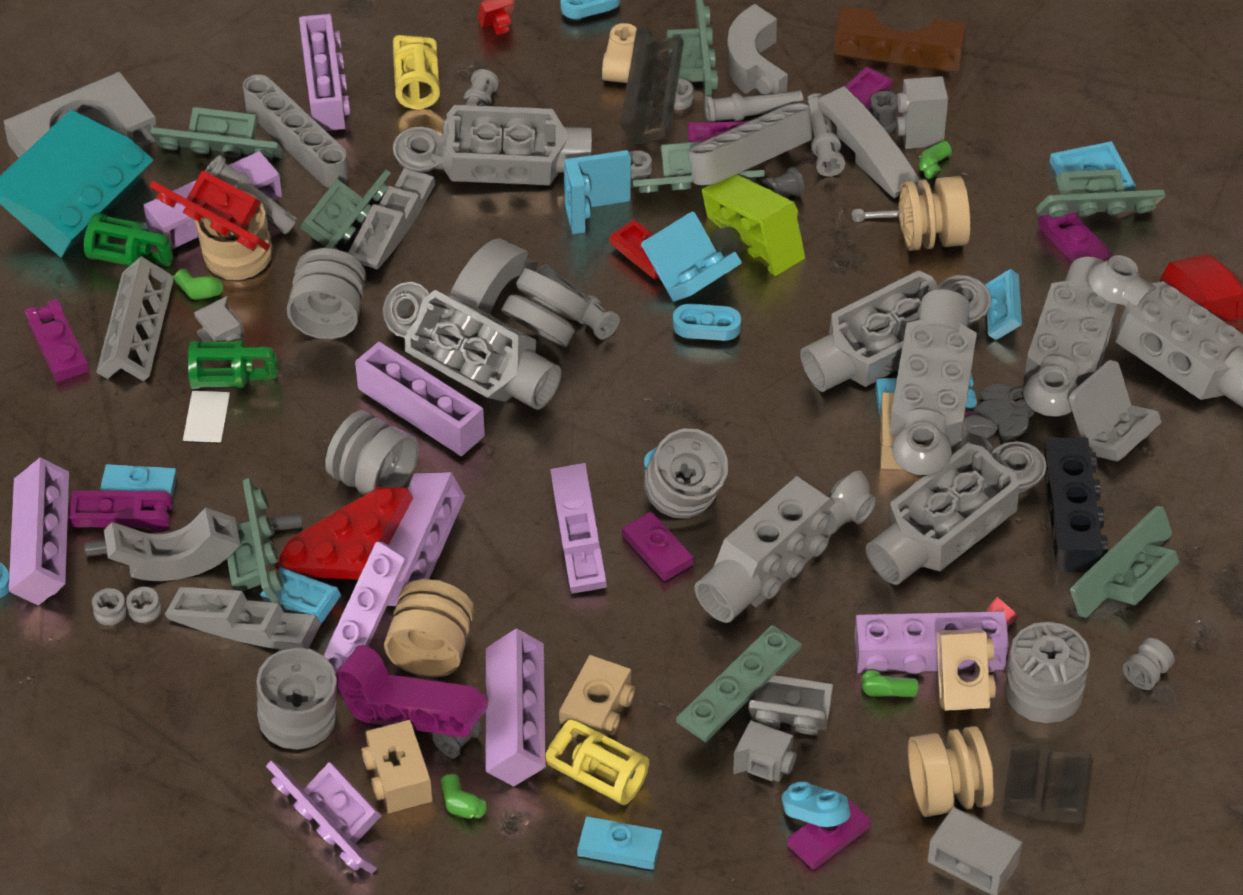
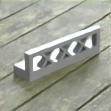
(129, 312)

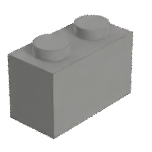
(922, 112)
(975, 851)

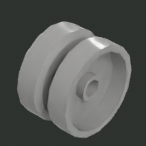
(547, 303)

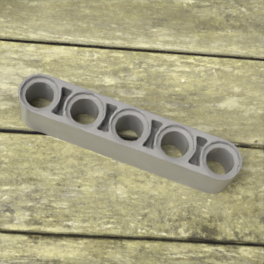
(295, 130)
(750, 144)

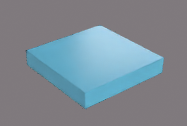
(1093, 157)

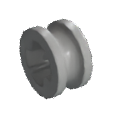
(685, 97)
(644, 169)
(138, 597)
(114, 599)

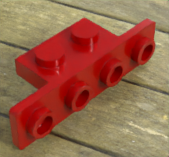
(221, 204)

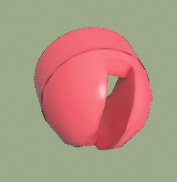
(999, 606)

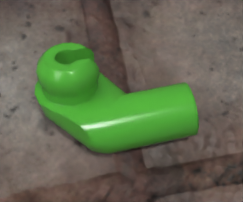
(930, 157)
(199, 287)
(877, 685)
(461, 802)

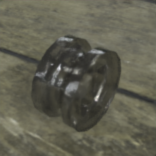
(731, 237)

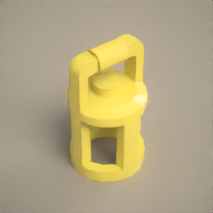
(414, 62)
(588, 759)

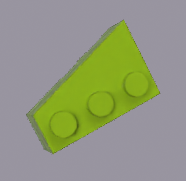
(761, 217)

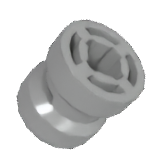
(1151, 660)

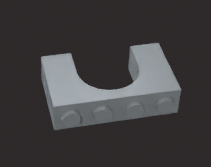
(106, 101)

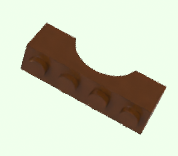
(934, 46)

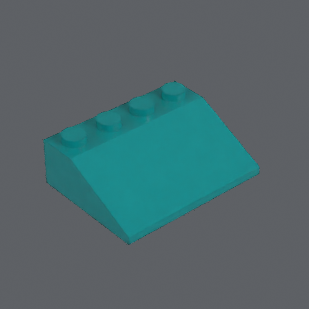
(69, 178)

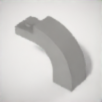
(748, 37)
(490, 272)
(174, 554)

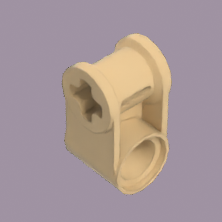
(619, 53)

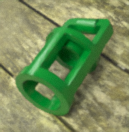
(138, 242)
(241, 368)

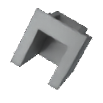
(219, 323)
(764, 752)

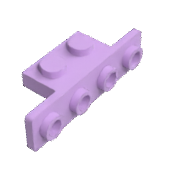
(366, 603)
(337, 808)

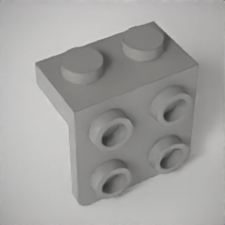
(1106, 414)
(793, 703)

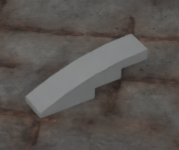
(868, 139)
(391, 218)
(235, 618)

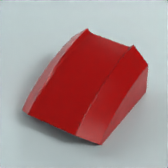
(1207, 284)

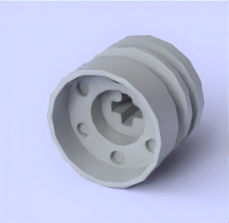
(326, 293)
(371, 453)
(694, 457)
(1047, 672)
(296, 698)

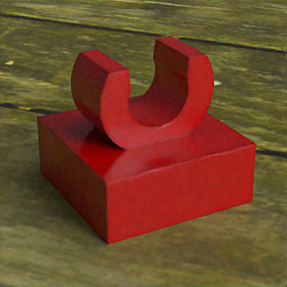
(497, 14)

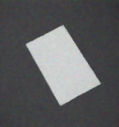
(206, 416)

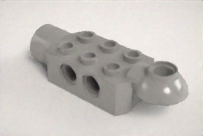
(494, 145)
(1172, 331)
(870, 333)
(1067, 341)
(470, 345)
(932, 383)
(954, 508)
(779, 543)

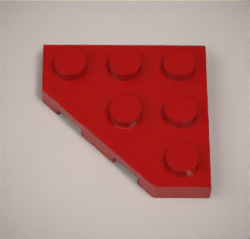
(345, 539)

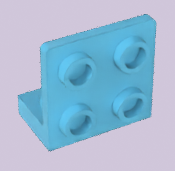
(594, 183)
(686, 257)

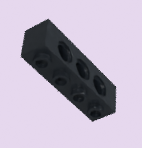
(1073, 504)

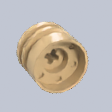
(929, 213)
(229, 258)
(429, 628)
(959, 770)

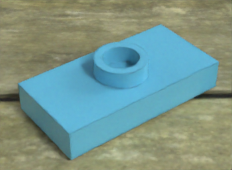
(1005, 306)
(138, 478)
(305, 595)
(619, 843)

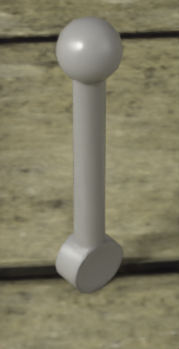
(859, 215)

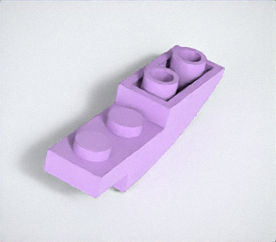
(578, 528)

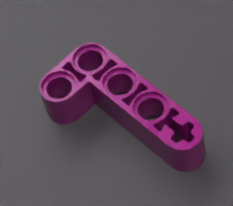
(391, 699)

